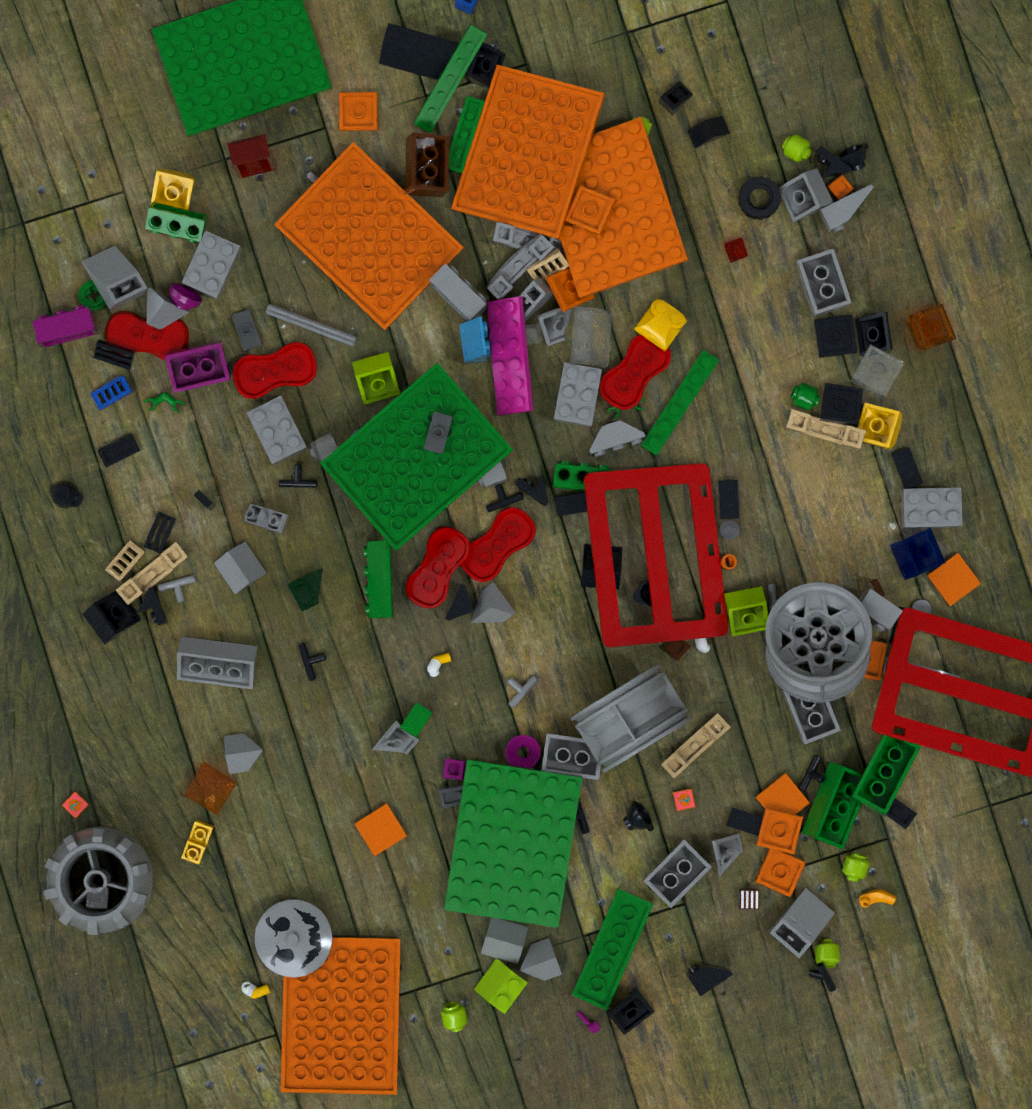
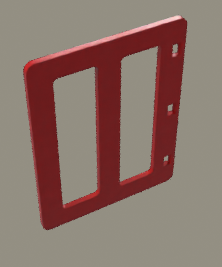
(647, 483)
(940, 739)

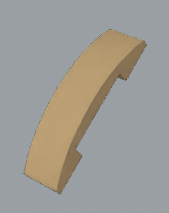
(827, 431)
(152, 574)
(695, 745)

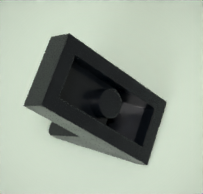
(836, 166)
(538, 493)
(152, 601)

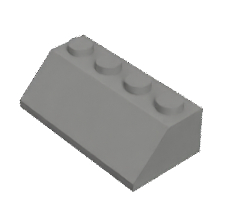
(216, 662)

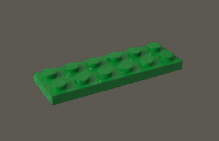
(612, 949)

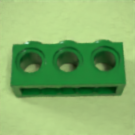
(184, 217)
(572, 482)

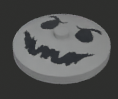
(293, 938)

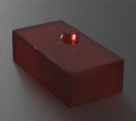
(251, 156)

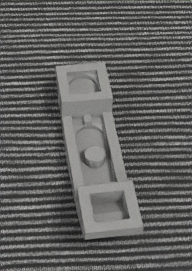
(516, 238)
(517, 264)

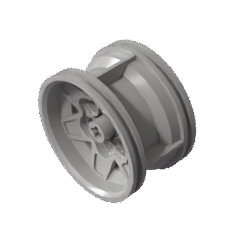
(815, 602)
(631, 718)

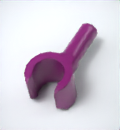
(593, 1027)

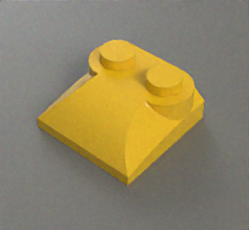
(173, 188)
(661, 324)
(881, 425)

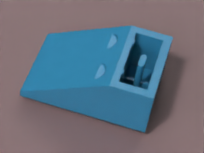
(473, 341)

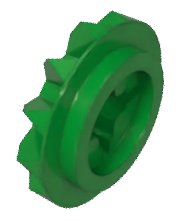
(85, 291)

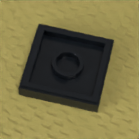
(835, 336)
(841, 404)

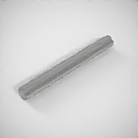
(311, 325)

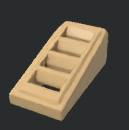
(557, 267)
(120, 577)

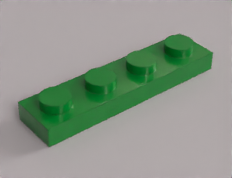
(464, 134)

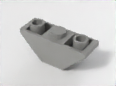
(615, 436)
(266, 518)

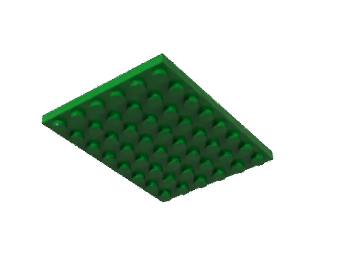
(240, 61)
(393, 475)
(513, 843)

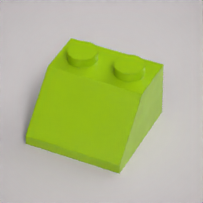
(376, 378)
(746, 611)
(500, 986)

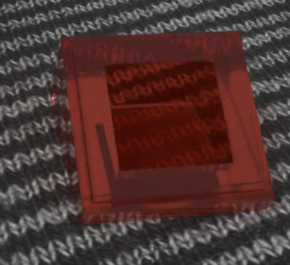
(735, 250)

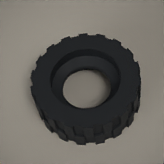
(759, 212)

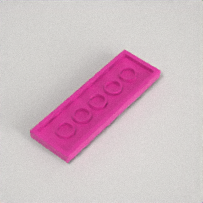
(509, 356)

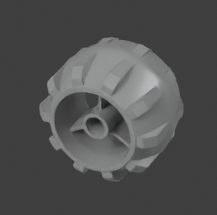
(138, 870)

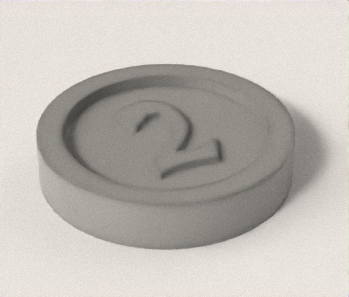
(922, 605)

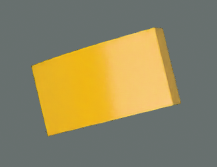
(197, 842)

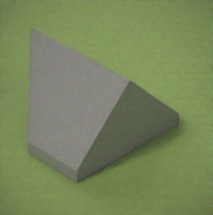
(161, 310)
(554, 325)
(492, 606)
(396, 740)
(240, 752)
(726, 851)
(541, 961)

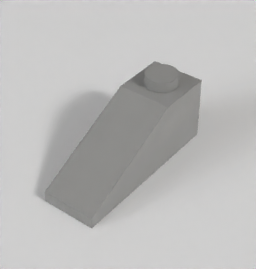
(840, 212)
(535, 297)

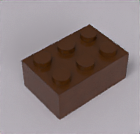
(427, 165)

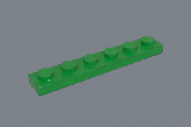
(450, 78)
(680, 402)

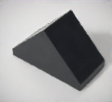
(675, 98)
(708, 131)
(461, 605)

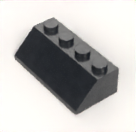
(415, 51)

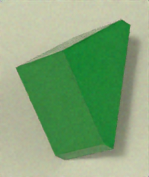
(416, 720)

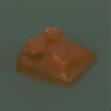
(930, 328)
(210, 788)

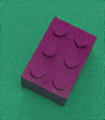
(65, 326)
(197, 366)

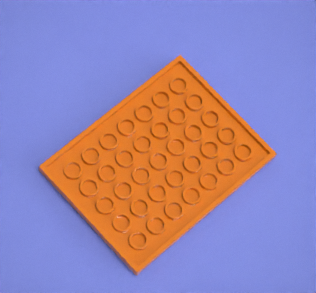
(528, 151)
(641, 227)
(367, 241)
(344, 1021)

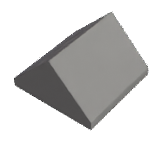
(240, 567)
(504, 940)

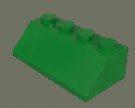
(379, 580)
(885, 774)
(833, 806)

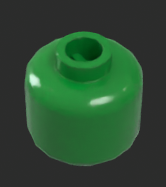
(805, 396)

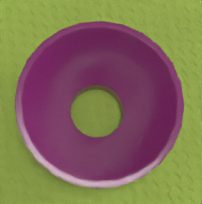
(184, 297)
(528, 742)

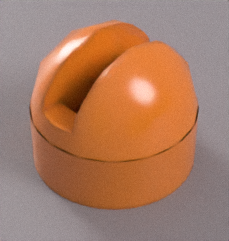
(732, 561)

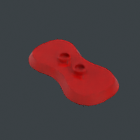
(134, 333)
(260, 374)
(626, 382)
(509, 533)
(444, 554)

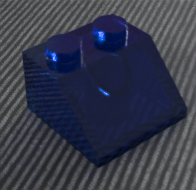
(917, 554)

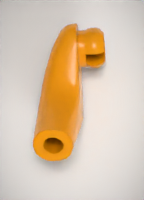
(875, 896)

